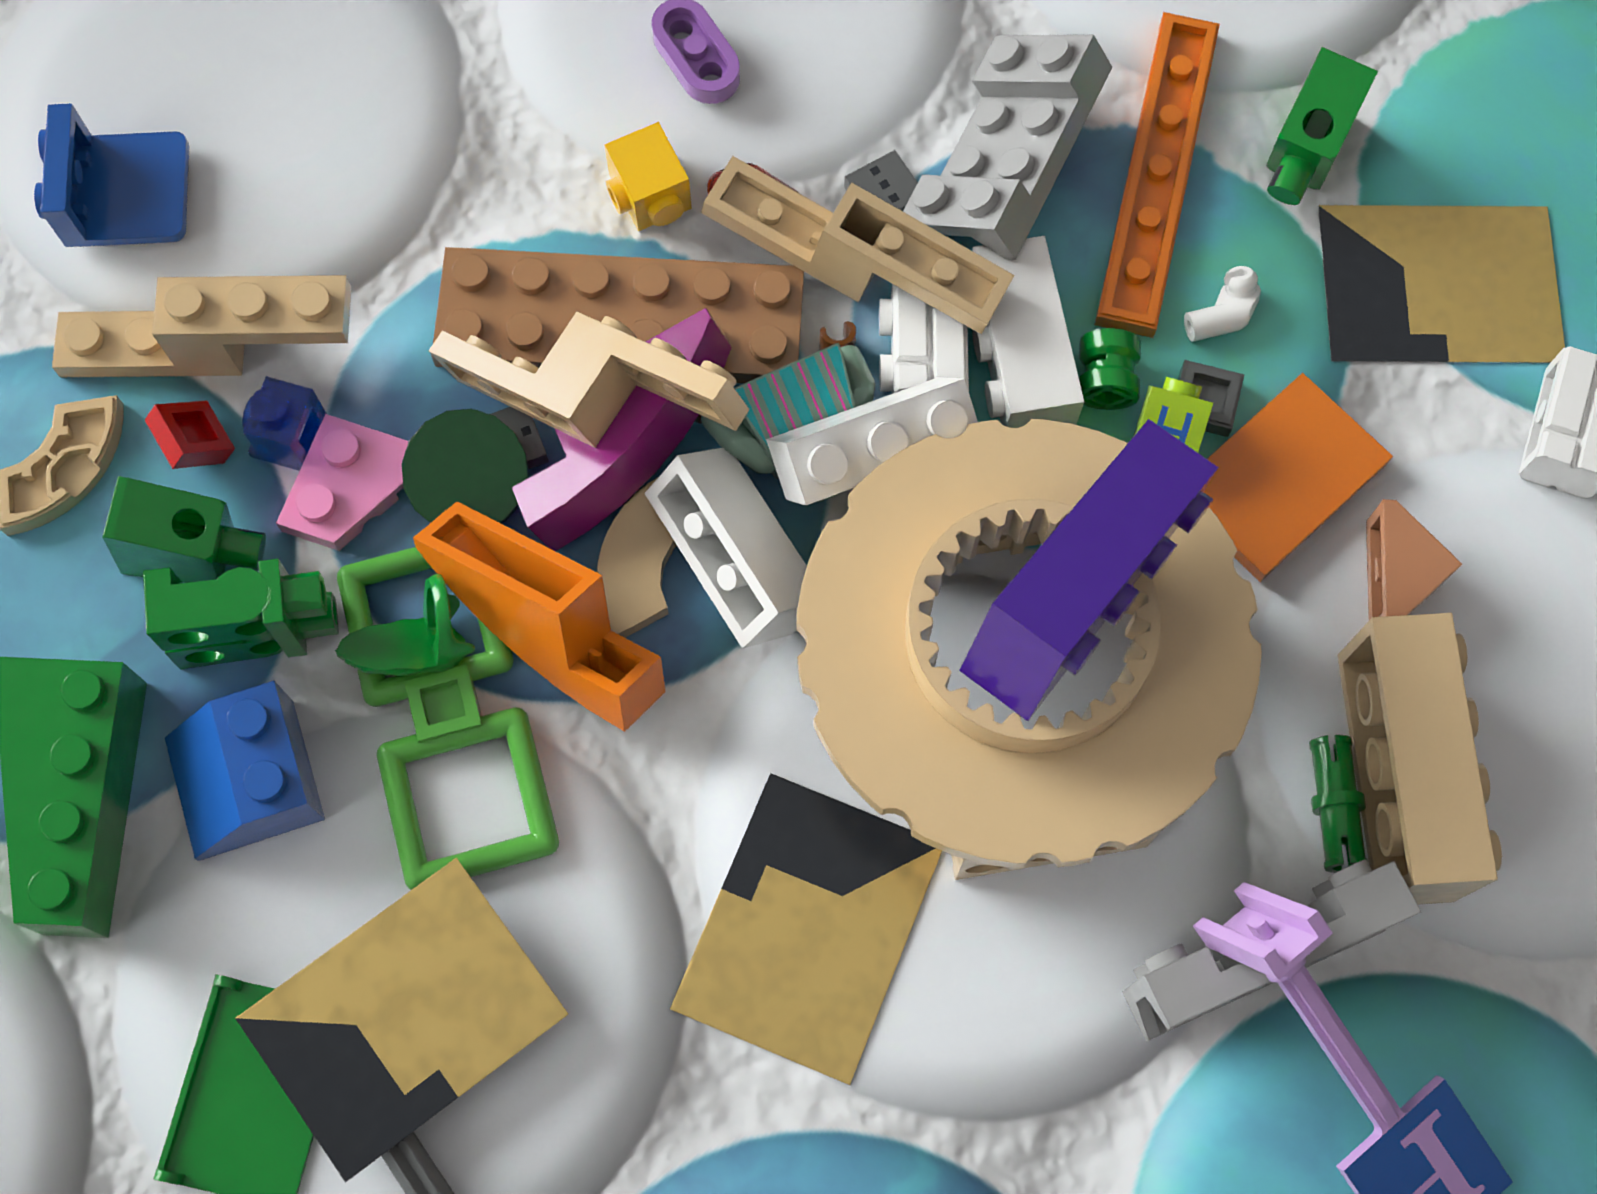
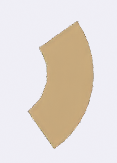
(64, 465)
(634, 565)

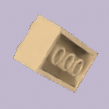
(1419, 756)

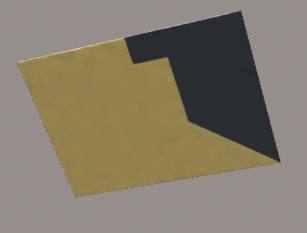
(1440, 284)
(807, 929)
(401, 1018)

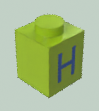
(1177, 411)

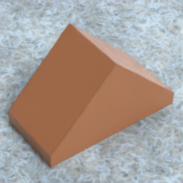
(1402, 561)

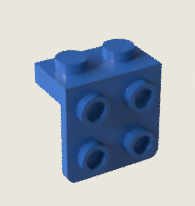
(111, 184)

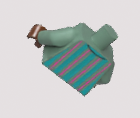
(796, 396)

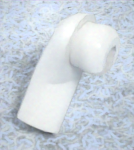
(1231, 310)

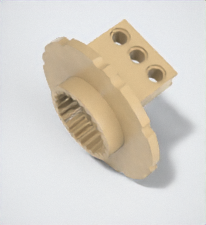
(991, 788)

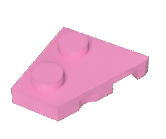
(343, 483)

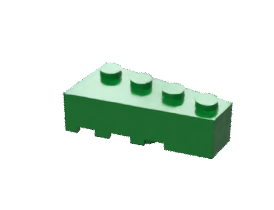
(67, 787)

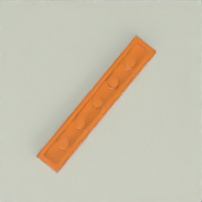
(1157, 175)

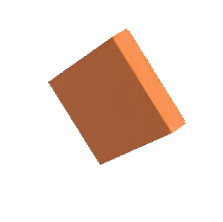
(1289, 474)

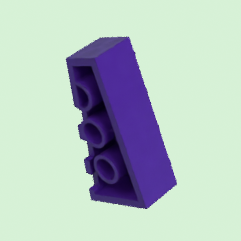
(1088, 569)

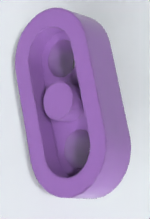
(699, 54)

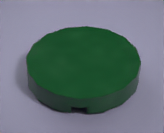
(464, 460)

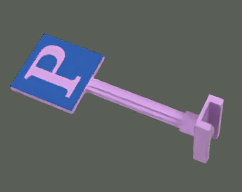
(1413, 1148)

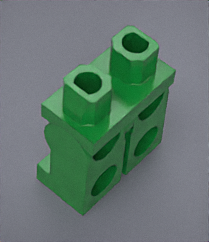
(237, 614)

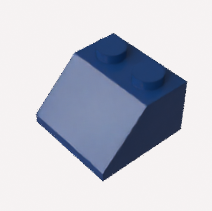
(243, 771)

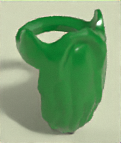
(410, 644)

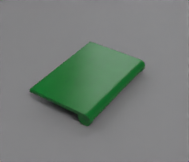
(232, 1116)

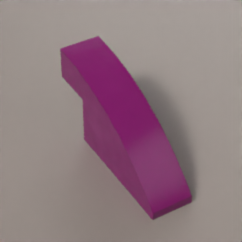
(596, 481)

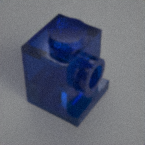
(275, 421)

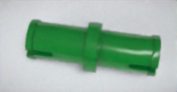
(1337, 802)

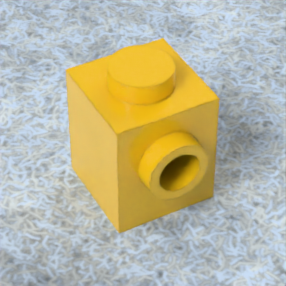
(647, 178)

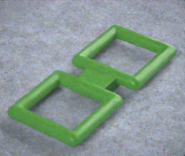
(446, 720)

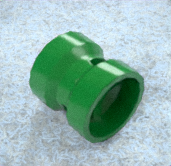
(1109, 368)

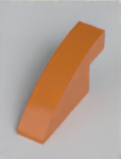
(544, 612)

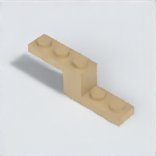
(856, 243)
(203, 326)
(592, 377)

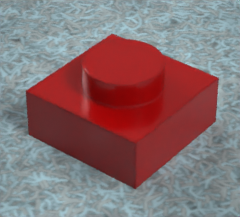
(189, 434)

